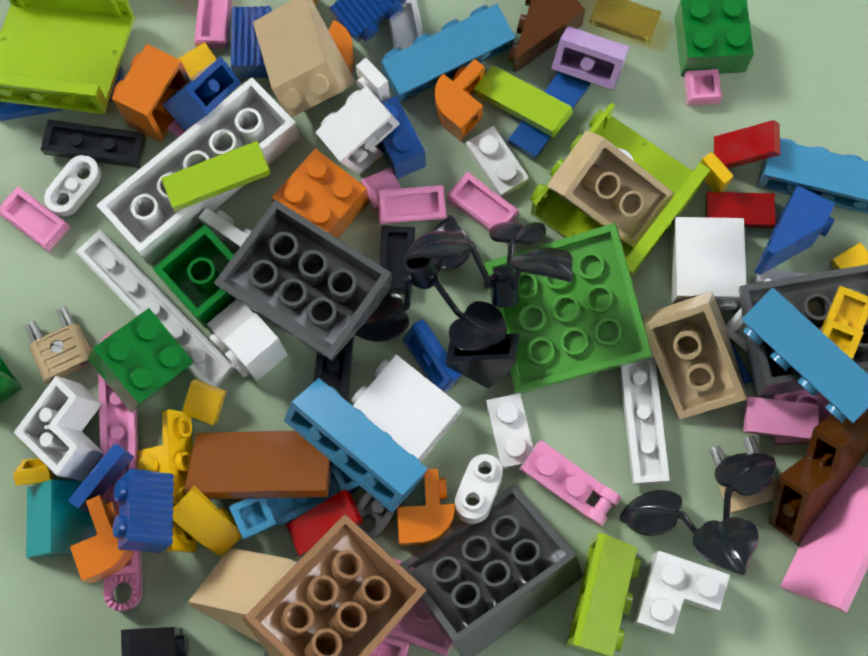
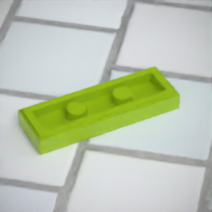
(523, 101)
(216, 176)

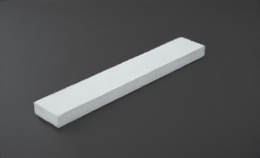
(140, 294)

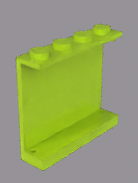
(63, 52)
(681, 180)

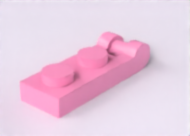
(569, 483)

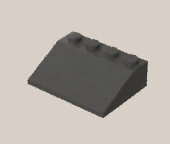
(305, 280)
(811, 297)
(493, 572)

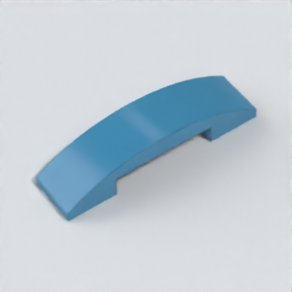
(265, 514)

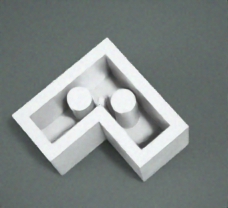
(357, 130)
(250, 341)
(56, 427)
(670, 584)

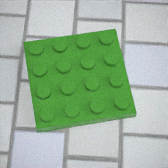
(580, 324)

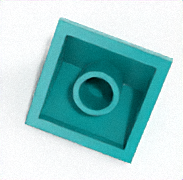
(54, 521)

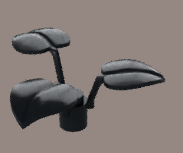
(504, 281)
(474, 331)
(722, 543)

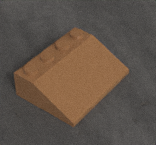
(335, 598)

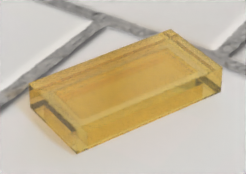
(626, 18)

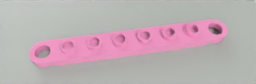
(119, 427)

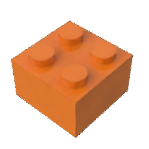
(146, 87)
(323, 194)

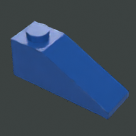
(797, 228)

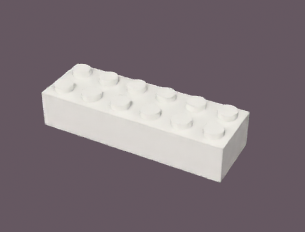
(141, 204)

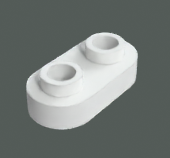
(71, 185)
(478, 486)

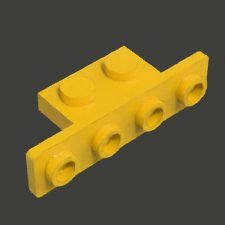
(175, 459)

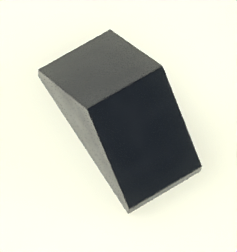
(486, 365)

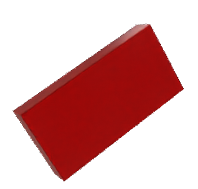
(748, 144)
(755, 208)
(315, 523)

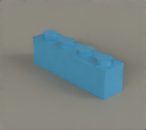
(458, 44)
(827, 174)
(810, 353)
(355, 444)

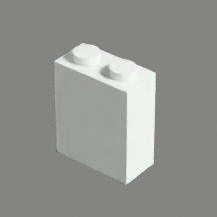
(708, 258)
(407, 407)

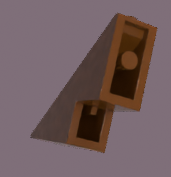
(543, 28)
(816, 478)

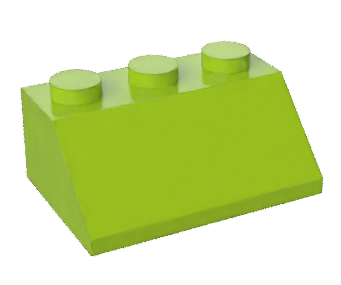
(604, 596)

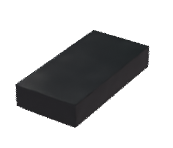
(393, 249)

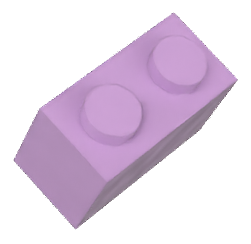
(590, 57)

